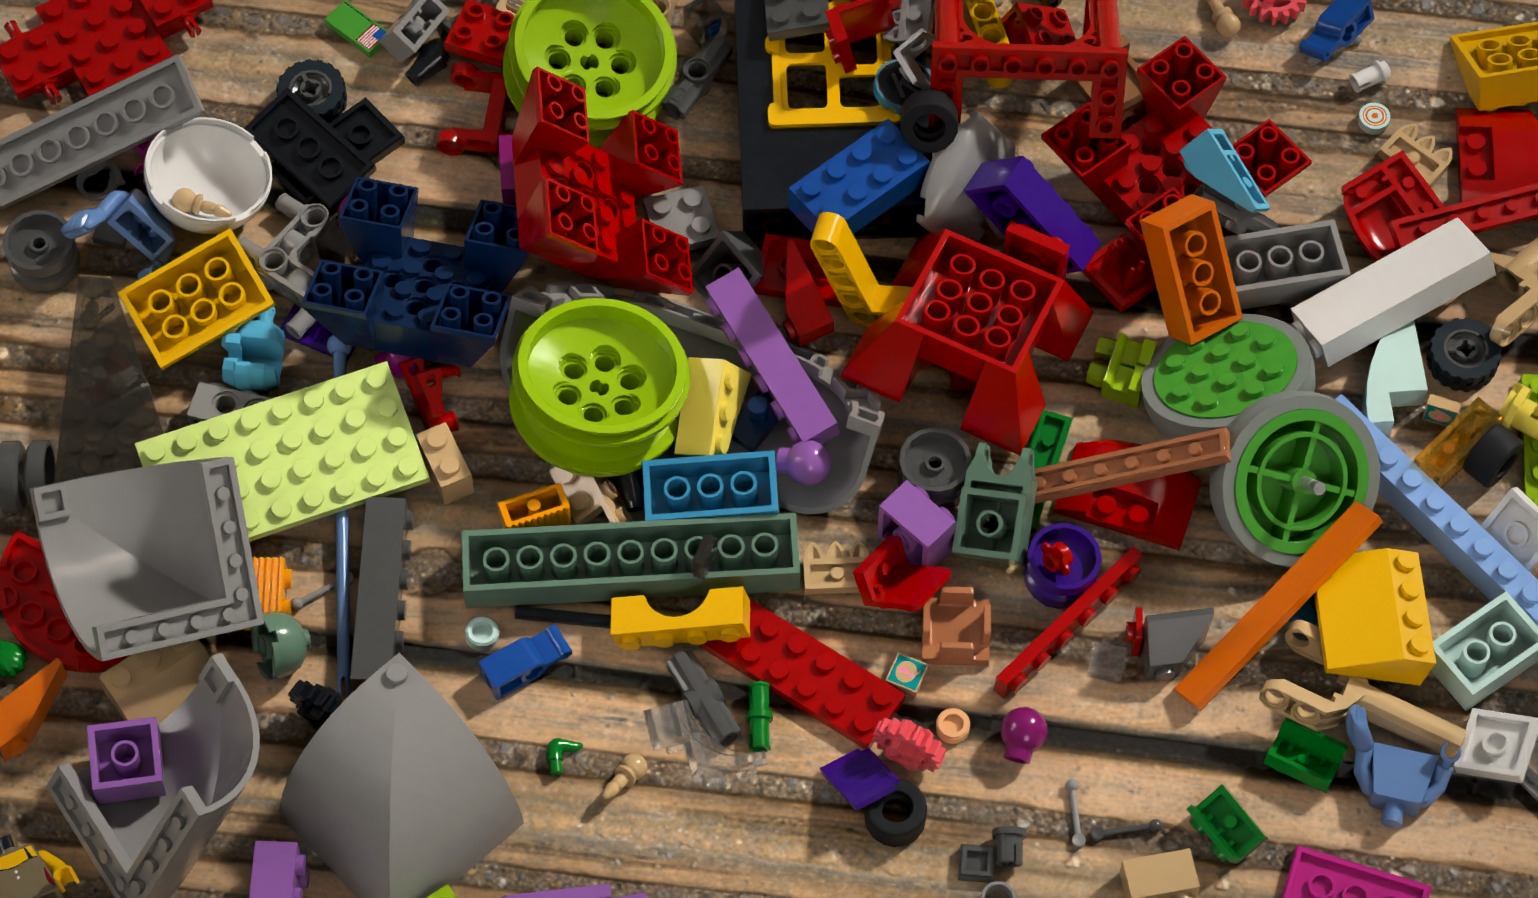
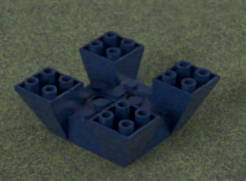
(412, 291)

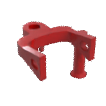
(429, 398)

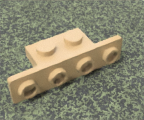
(590, 497)

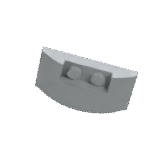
(952, 170)

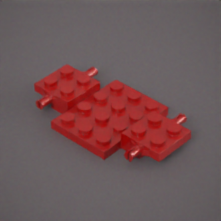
(93, 43)

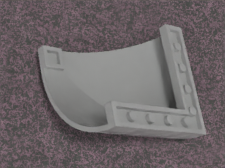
(149, 555)
(207, 760)
(398, 790)

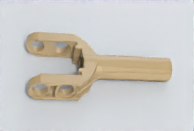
(1519, 277)
(1381, 707)

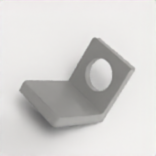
(906, 57)

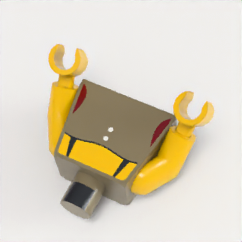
(31, 872)

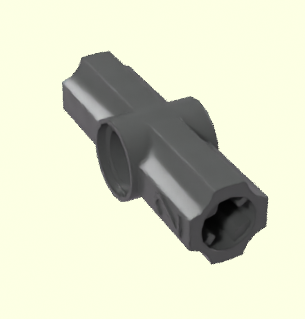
(705, 65)
(703, 697)

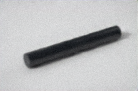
(563, 617)

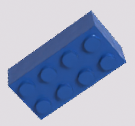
(860, 179)

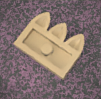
(1429, 164)
(835, 571)

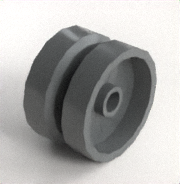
(40, 252)
(937, 463)
(24, 470)

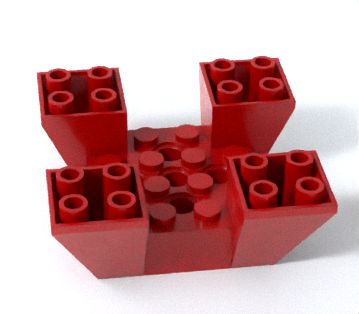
(1145, 166)
(581, 199)
(980, 320)

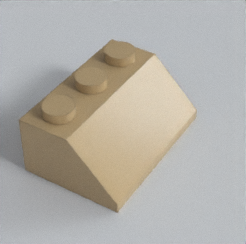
(154, 680)

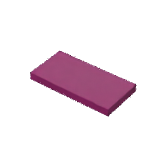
(1327, 876)

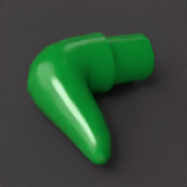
(554, 753)

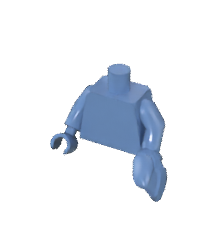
(134, 219)
(1395, 777)

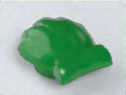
(11, 659)

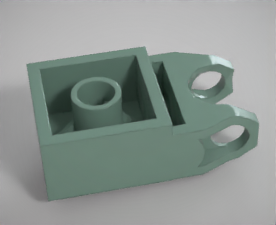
(999, 498)

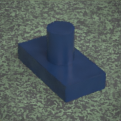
(755, 422)

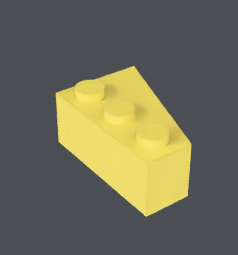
(710, 407)

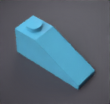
(1218, 165)

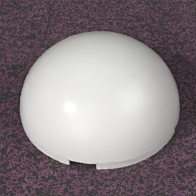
(212, 161)

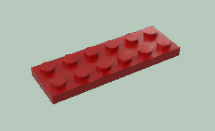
(810, 676)

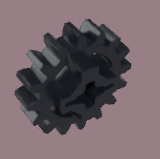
(314, 702)

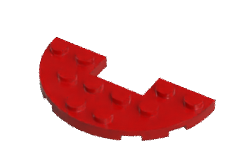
(35, 612)

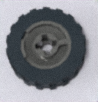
(319, 78)
(1451, 365)

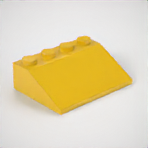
(1499, 65)
(196, 299)
(1376, 618)

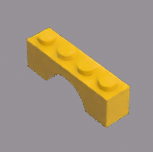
(720, 617)

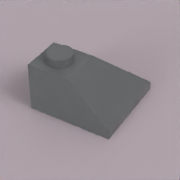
(726, 254)
(1172, 641)

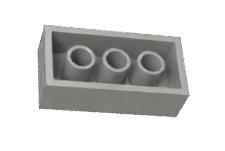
(1286, 263)

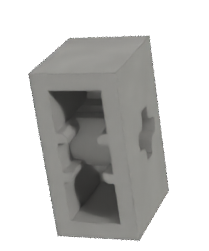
(413, 27)

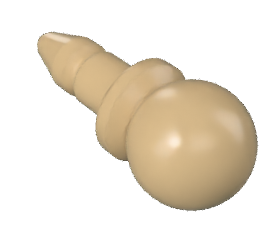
(1226, 22)
(187, 201)
(631, 769)

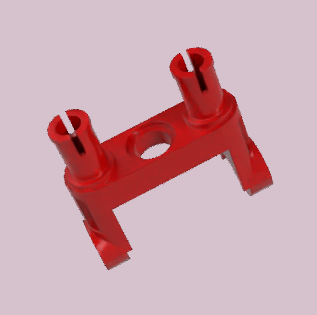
(468, 76)

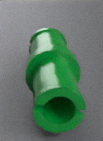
(759, 716)

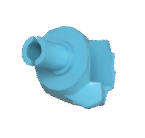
(254, 354)

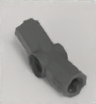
(1232, 215)

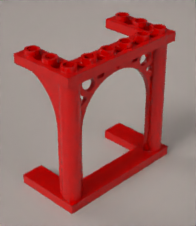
(1092, 58)

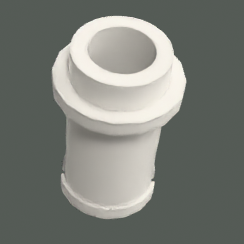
(1370, 76)

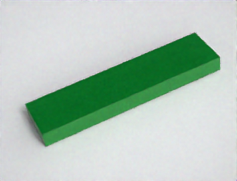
(1048, 446)

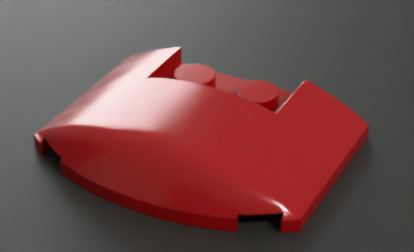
(1495, 151)
(1382, 195)
(1147, 509)

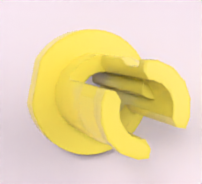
(1520, 411)

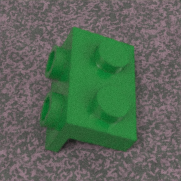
(1306, 755)
(1227, 825)

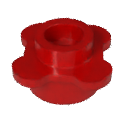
(1057, 557)

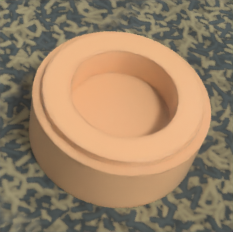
(953, 726)

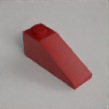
(804, 306)

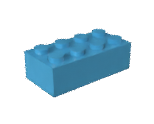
(711, 486)

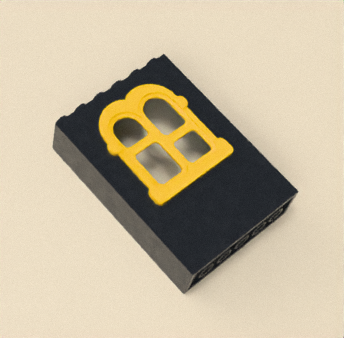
(788, 143)

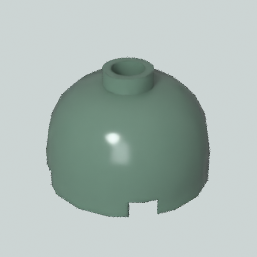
(280, 644)

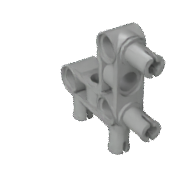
(289, 253)

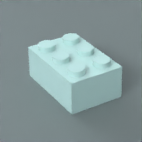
(1486, 651)

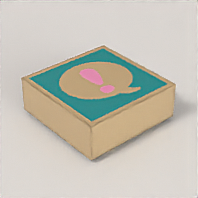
(1441, 410)
(907, 674)

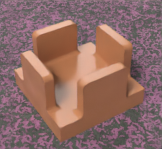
(956, 628)

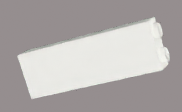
(1392, 292)

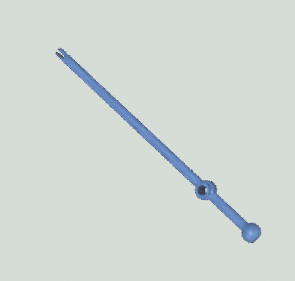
(339, 352)

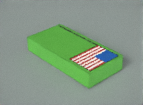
(356, 28)

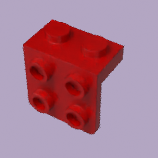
(855, 22)
(891, 582)

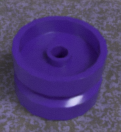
(1054, 588)

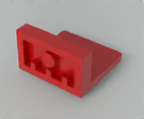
(1037, 25)

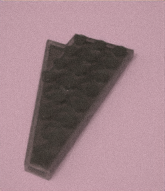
(105, 389)

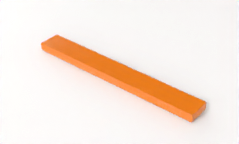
(1277, 605)

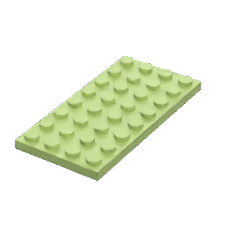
(307, 449)

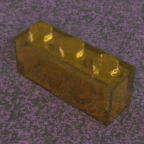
(1447, 452)

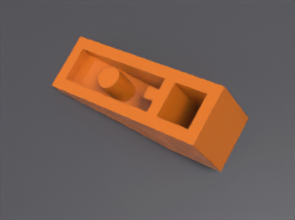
(27, 707)

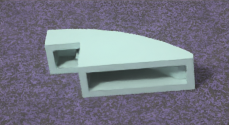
(1394, 377)

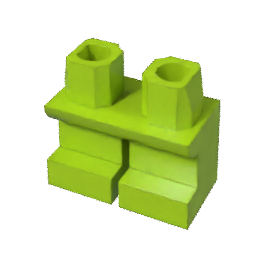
(1123, 375)

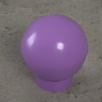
(804, 462)

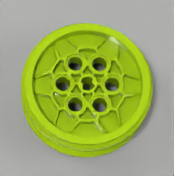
(637, 43)
(598, 387)

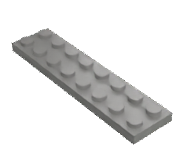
(96, 129)

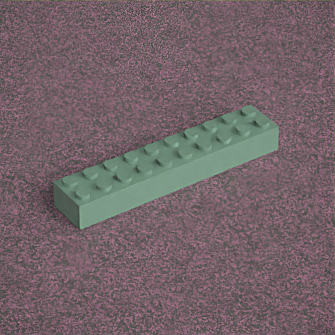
(627, 560)

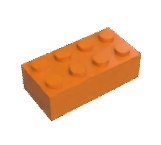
(1191, 269)

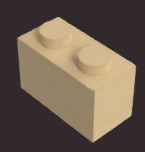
(445, 463)
(1160, 876)

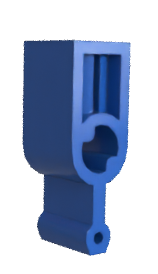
(1337, 27)
(523, 661)

